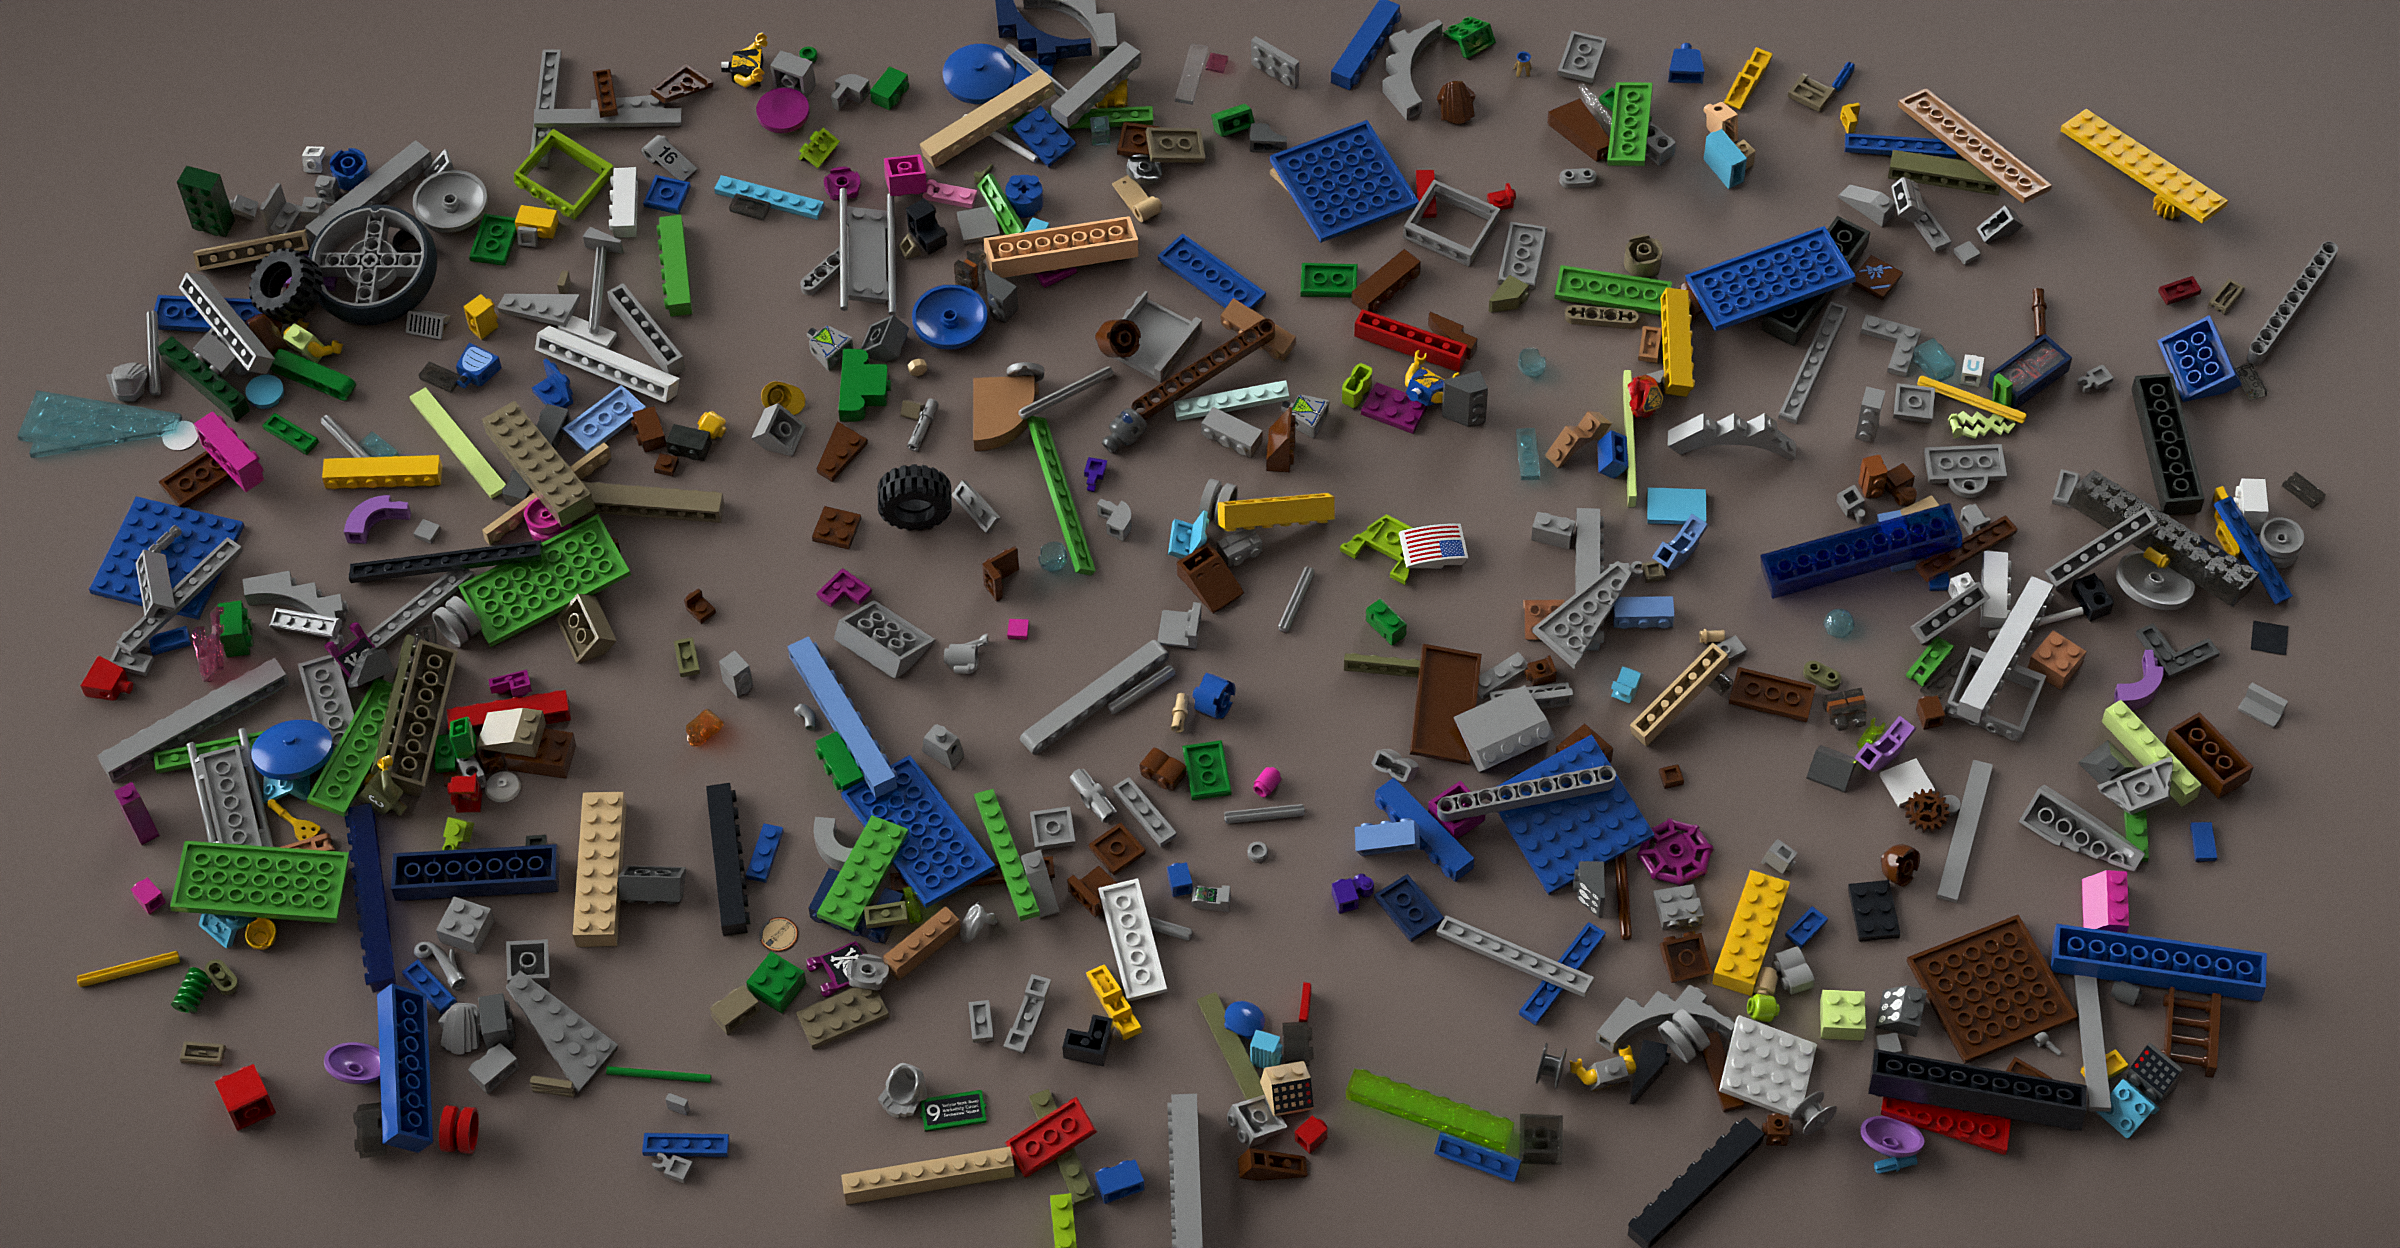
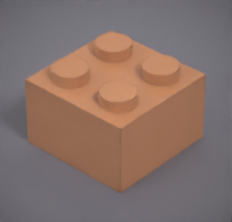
(2057, 659)

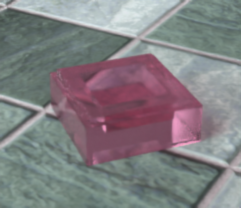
(1217, 62)

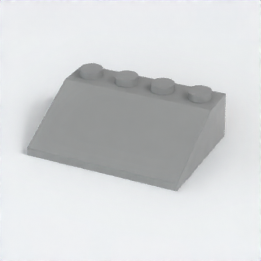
(883, 638)
(1503, 728)

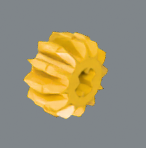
(2165, 208)

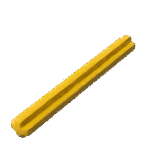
(128, 969)

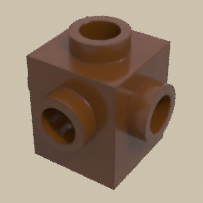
(1777, 1129)

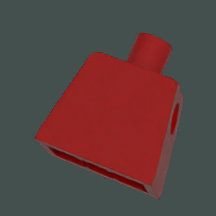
(105, 680)

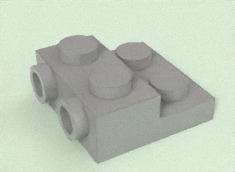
(1678, 907)
(1255, 1121)

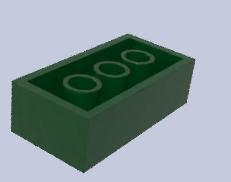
(206, 201)

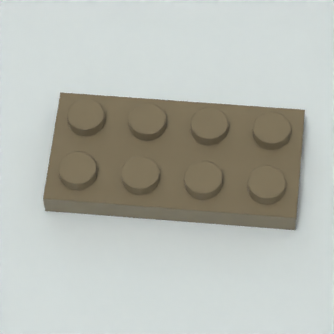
(841, 1015)

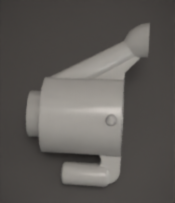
(964, 657)

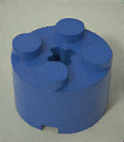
(349, 168)
(1025, 194)
(1214, 696)

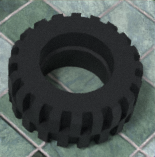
(299, 295)
(914, 497)

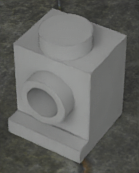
(327, 188)
(1973, 518)
(1780, 857)

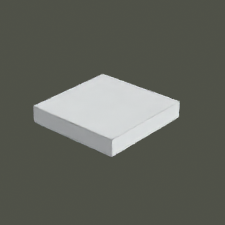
(1905, 780)

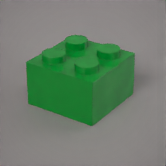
(236, 629)
(776, 982)

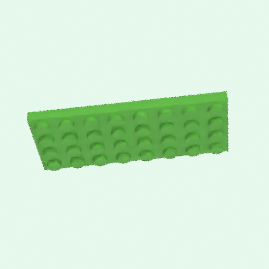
(528, 592)
(260, 881)

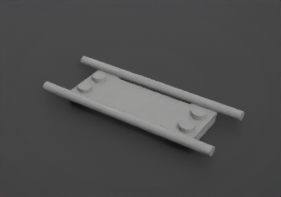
(865, 265)
(230, 794)

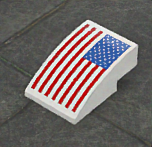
(1433, 546)

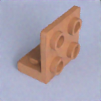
(1537, 611)

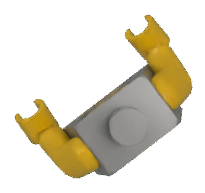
(1606, 1072)

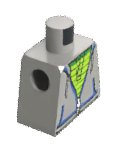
(828, 345)
(1309, 413)

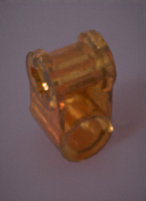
(703, 727)

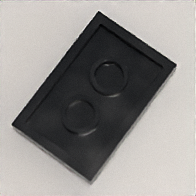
(1873, 910)

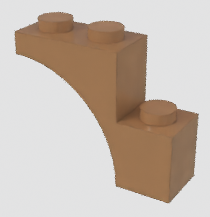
(1572, 438)

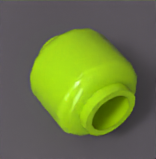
(1763, 1008)

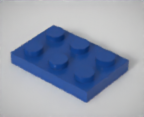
(1044, 136)

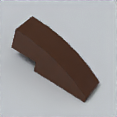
(1452, 330)

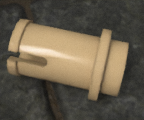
(1711, 636)

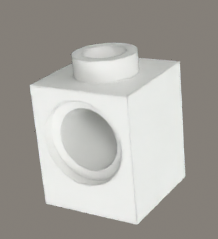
(1959, 584)

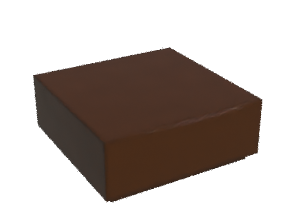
(1671, 776)

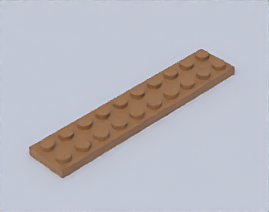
(1974, 145)

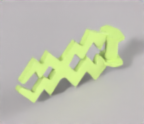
(1988, 422)

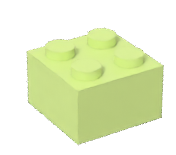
(1842, 1015)

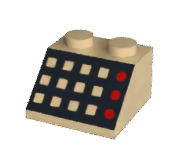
(1287, 1088)

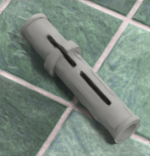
(925, 418)

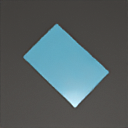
(1675, 505)

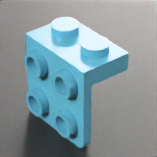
(1187, 536)

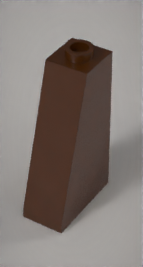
(1580, 128)

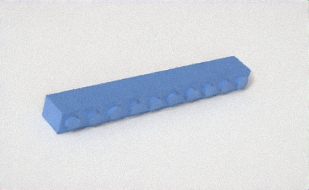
(842, 716)

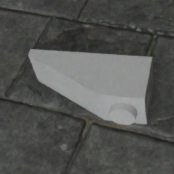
(1870, 203)
(1040, 883)

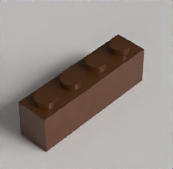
(1386, 281)

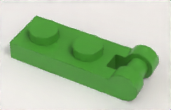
(1930, 660)

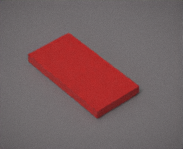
(1051, 1137)

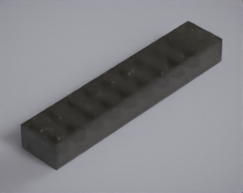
(2188, 552)

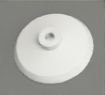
(503, 786)

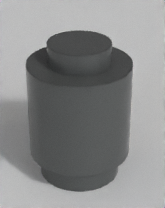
(2126, 992)

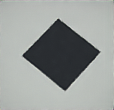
(2269, 637)

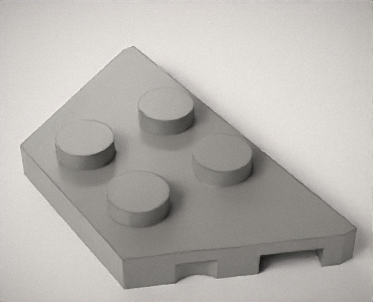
(2140, 787)

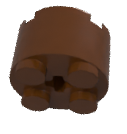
(1118, 338)

